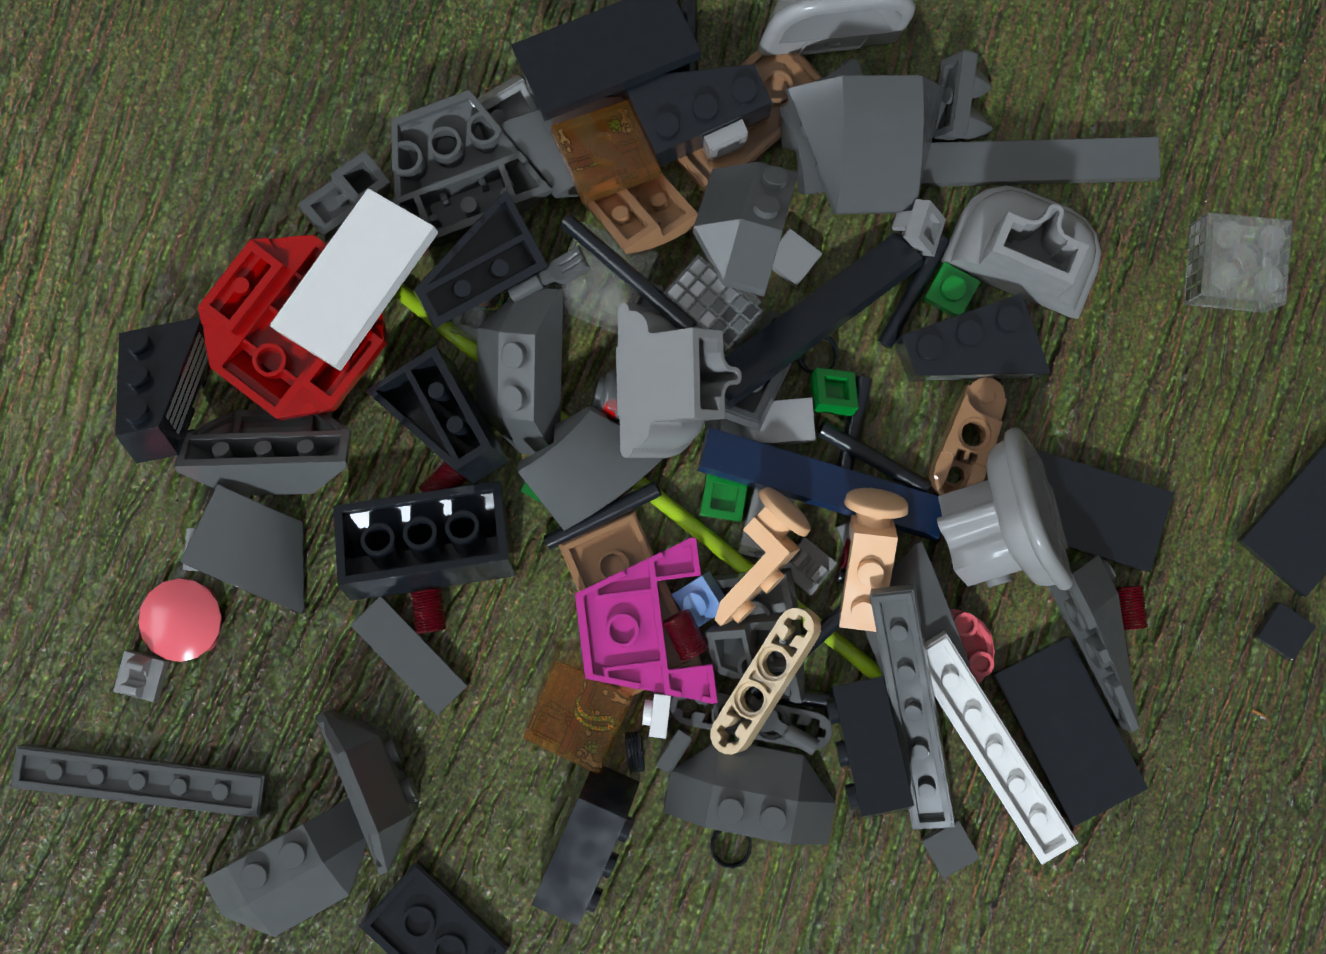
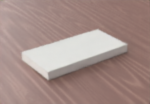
(354, 279)

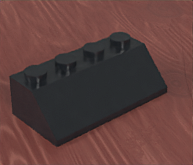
(423, 541)

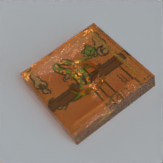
(605, 151)
(578, 717)

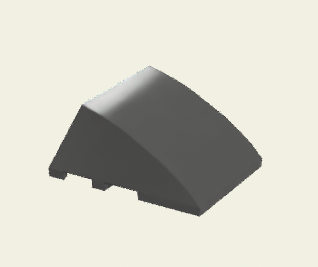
(869, 138)
(456, 164)

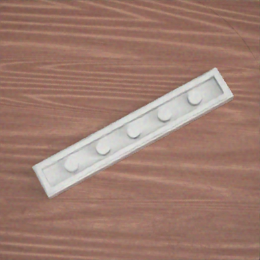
(996, 751)

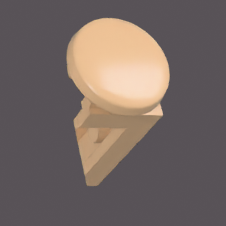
(770, 532)
(870, 552)

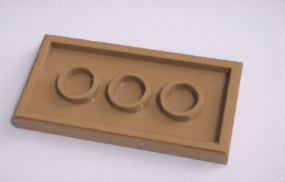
(777, 75)
(610, 551)

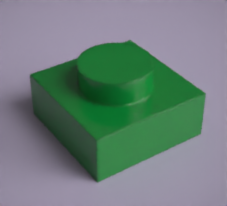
(951, 290)
(834, 391)
(723, 499)

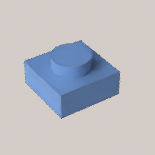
(701, 597)

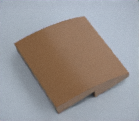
(644, 215)

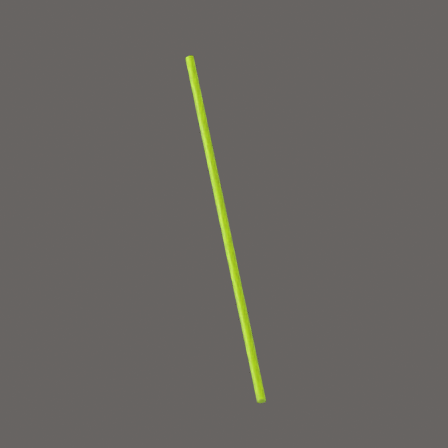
(668, 506)

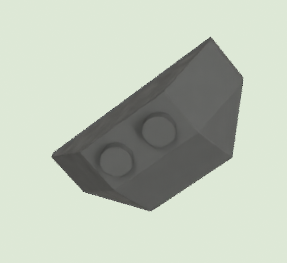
(744, 222)
(522, 369)
(264, 454)
(374, 783)
(753, 795)
(292, 873)

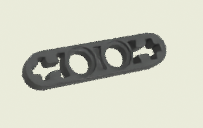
(804, 718)

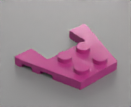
(625, 628)

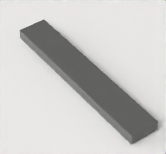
(1042, 162)
(913, 704)
(139, 780)

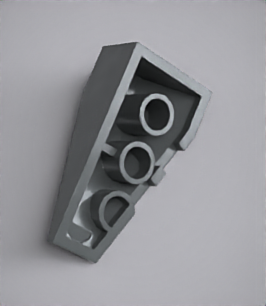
(1096, 624)

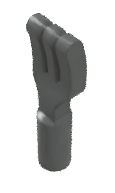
(561, 270)
(789, 732)

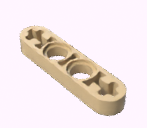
(768, 683)

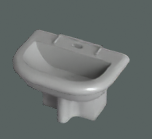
(833, 25)
(1027, 248)
(666, 382)
(1007, 520)

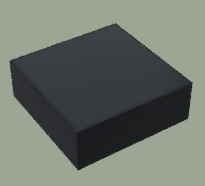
(1284, 631)

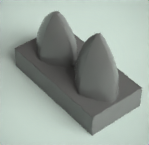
(961, 84)

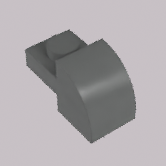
(334, 201)

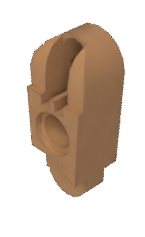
(983, 408)

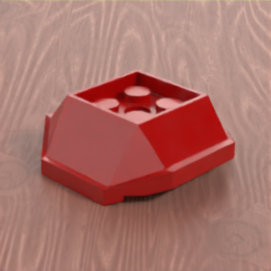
(261, 360)

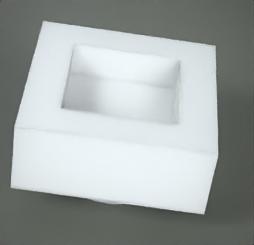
(656, 714)

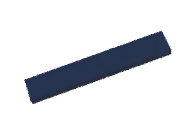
(809, 479)

